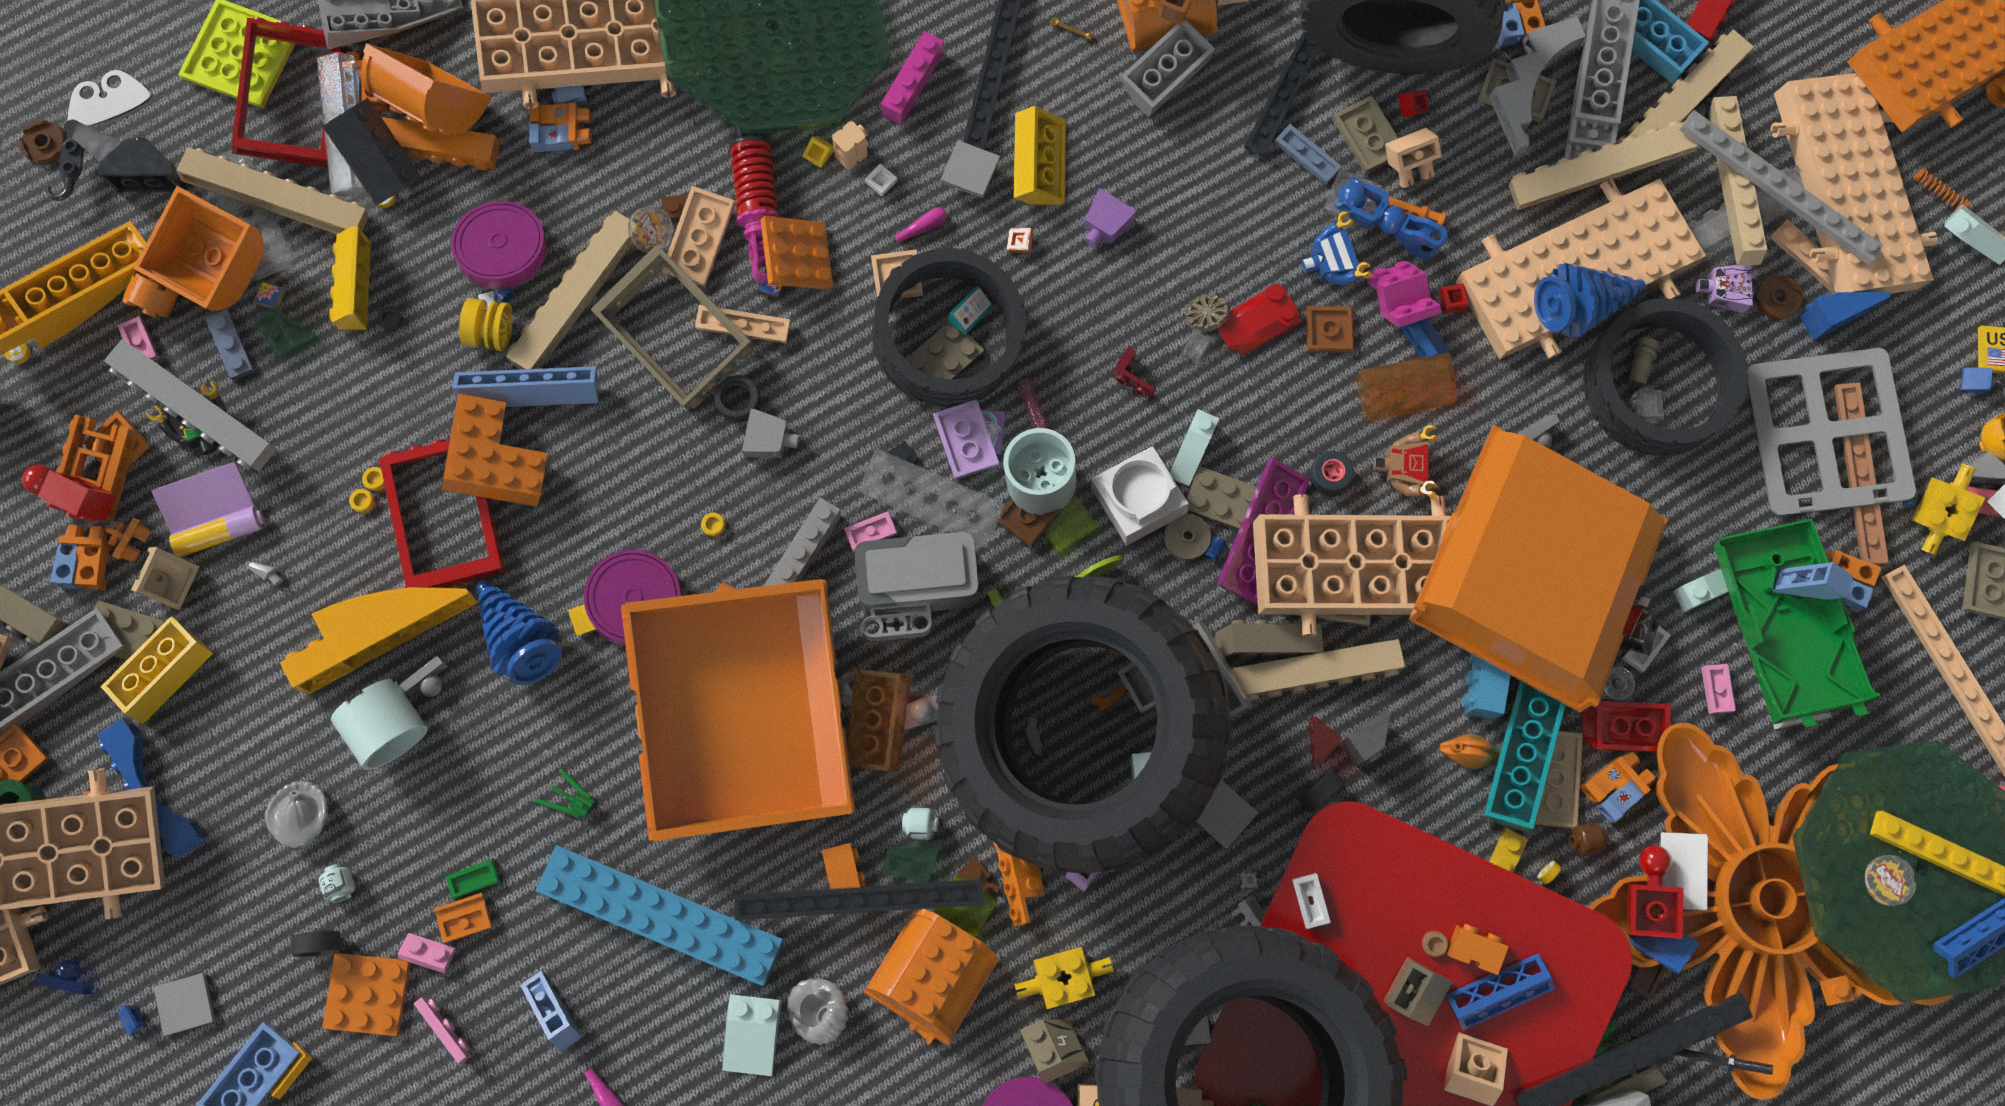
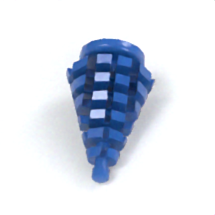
(1581, 297)
(517, 637)

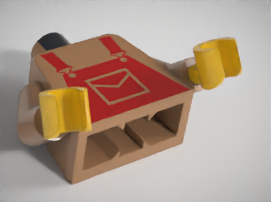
(1408, 464)

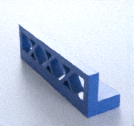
(1968, 938)
(1504, 999)

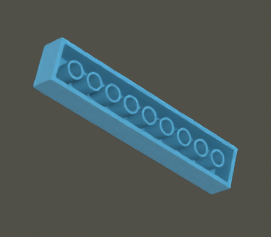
(660, 915)

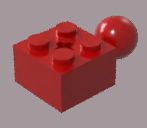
(69, 493)
(1656, 863)

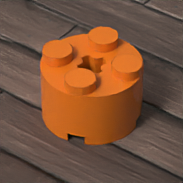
(149, 295)

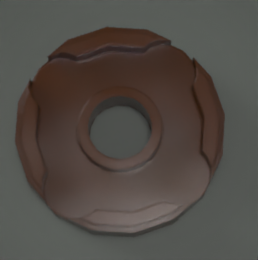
(34, 133)
(1770, 306)

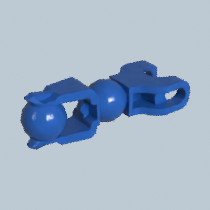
(1409, 230)

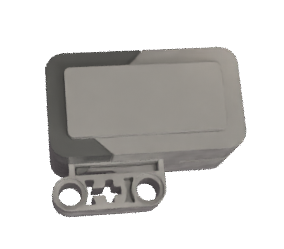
(911, 578)

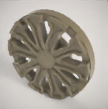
(1207, 312)

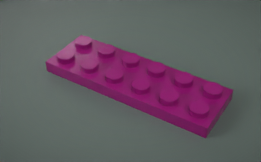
(1271, 497)

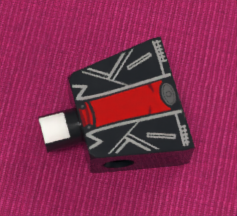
(1640, 628)

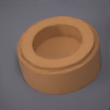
(1435, 943)

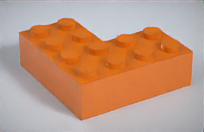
(484, 467)

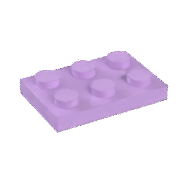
(965, 439)

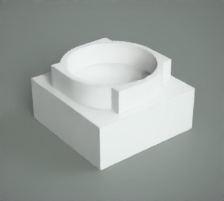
(1139, 495)

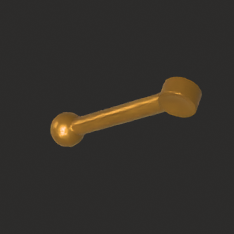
(1055, 23)

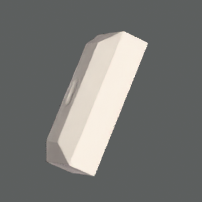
(1641, 661)
(1313, 914)

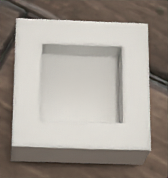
(881, 180)

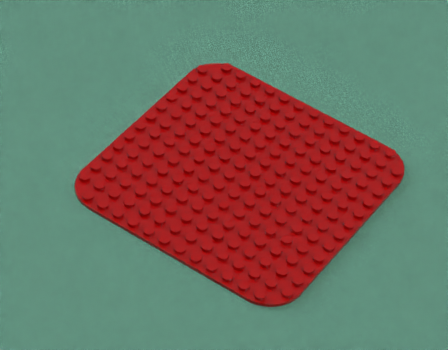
(1382, 896)

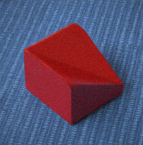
(1413, 102)
(1453, 298)

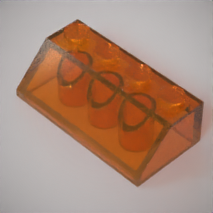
(1407, 386)
(877, 719)

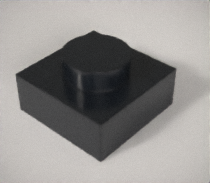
(904, 452)

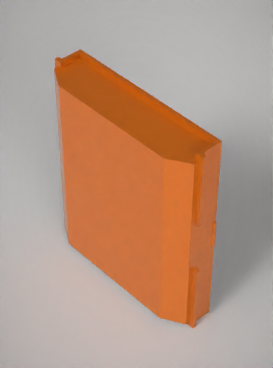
(1540, 568)
(737, 709)

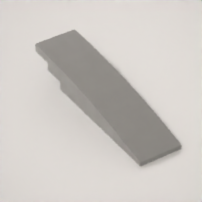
(1602, 76)
(55, 668)

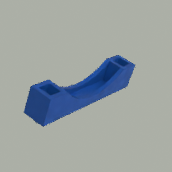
(125, 748)

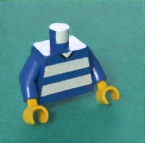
(1334, 255)

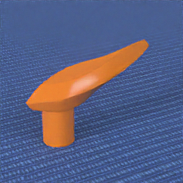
(1110, 700)

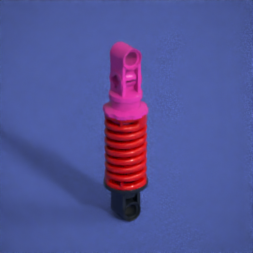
(753, 193)

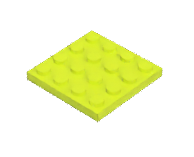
(219, 50)

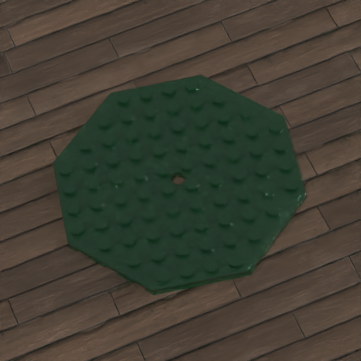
(770, 80)
(1834, 847)

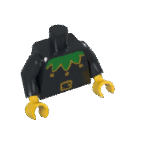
(182, 434)

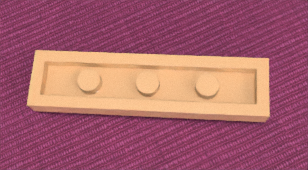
(1799, 247)
(751, 324)

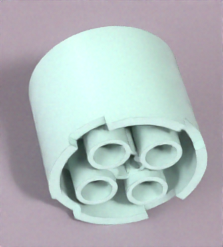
(1039, 453)
(379, 724)

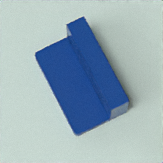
(1425, 338)

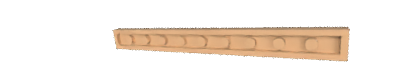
(1948, 662)

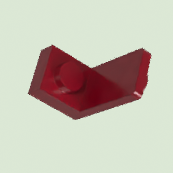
(1125, 378)

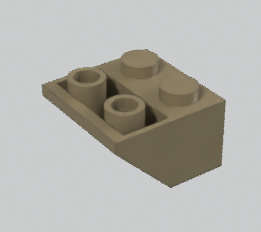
(1417, 991)

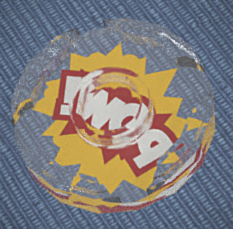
(649, 228)
(1890, 880)

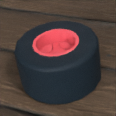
(1338, 468)

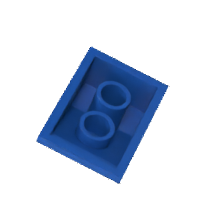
(1839, 309)

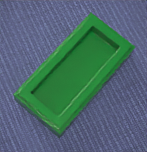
(473, 879)

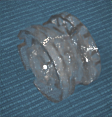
(1196, 346)

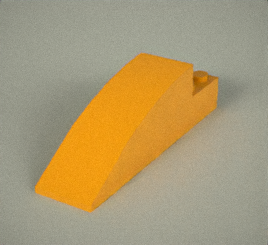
(68, 289)
(368, 628)

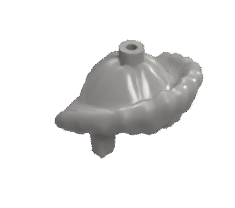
(297, 814)
(817, 1010)

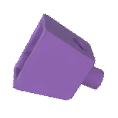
(1107, 218)

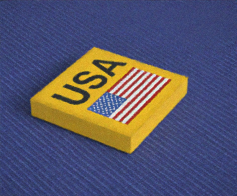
(1991, 348)

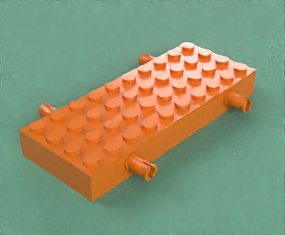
(1933, 59)

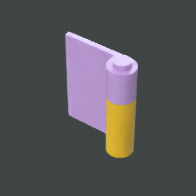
(207, 509)

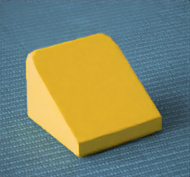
(818, 151)
(580, 620)

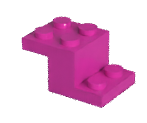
(1403, 294)

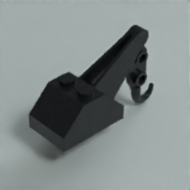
(123, 164)

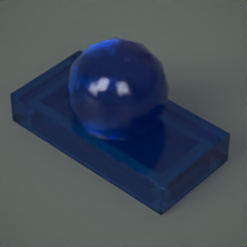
(65, 978)

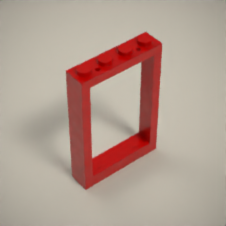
(283, 32)
(451, 575)

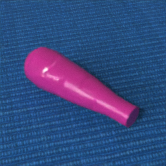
(927, 222)
(603, 1094)

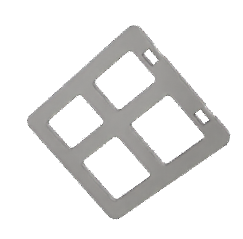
(1822, 432)

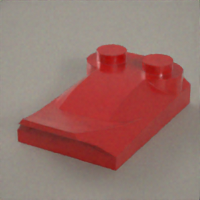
(1260, 320)
(1625, 726)

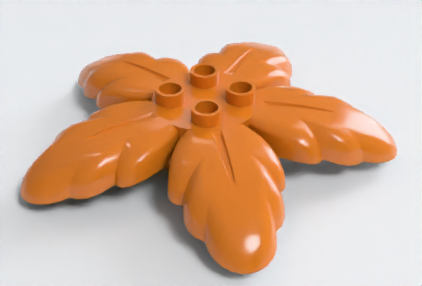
(1754, 905)

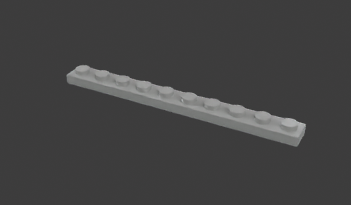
(1781, 187)

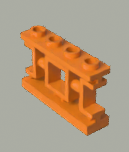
(113, 467)

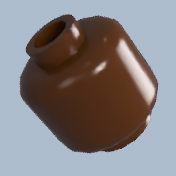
(1588, 839)

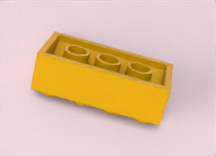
(1039, 157)
(350, 280)
(156, 670)

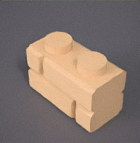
(850, 144)

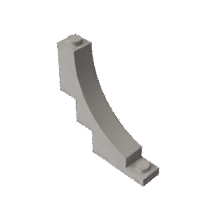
(1514, 99)

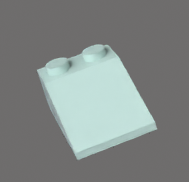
(751, 1035)

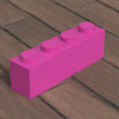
(912, 77)

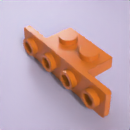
(1020, 882)

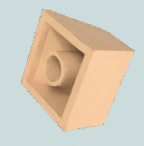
(1476, 1069)

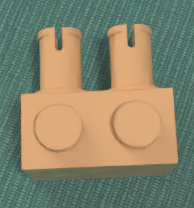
(1414, 151)

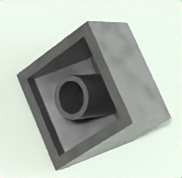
(1366, 742)

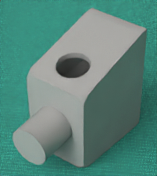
(767, 436)

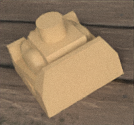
(165, 578)

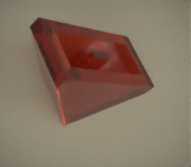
(1322, 740)

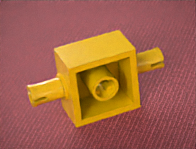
(1963, 511)
(1077, 987)

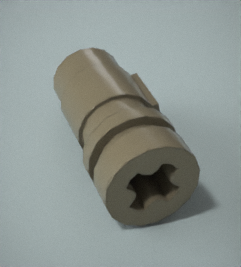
(1645, 353)

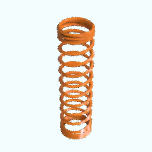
(1923, 171)

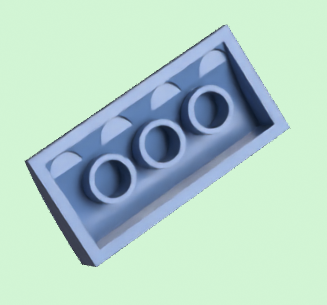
(253, 1069)

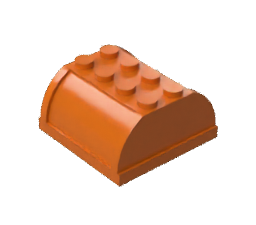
(1146, 27)
(422, 91)
(201, 252)
(932, 974)

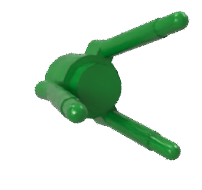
(580, 805)

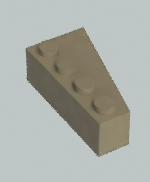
(1267, 640)

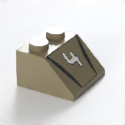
(1054, 1048)

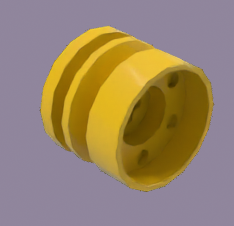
(485, 324)

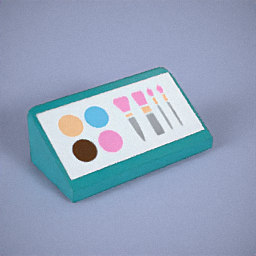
(970, 310)

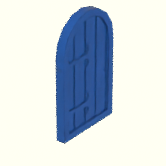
(1669, 952)

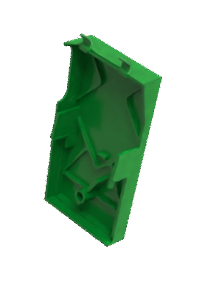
(1796, 642)

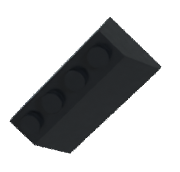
(371, 151)

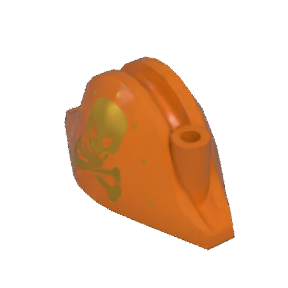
(1470, 751)

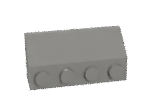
(1166, 67)

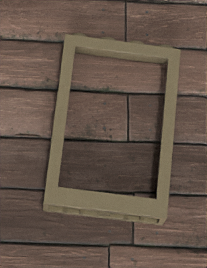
(631, 285)

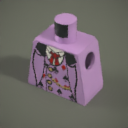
(1728, 287)

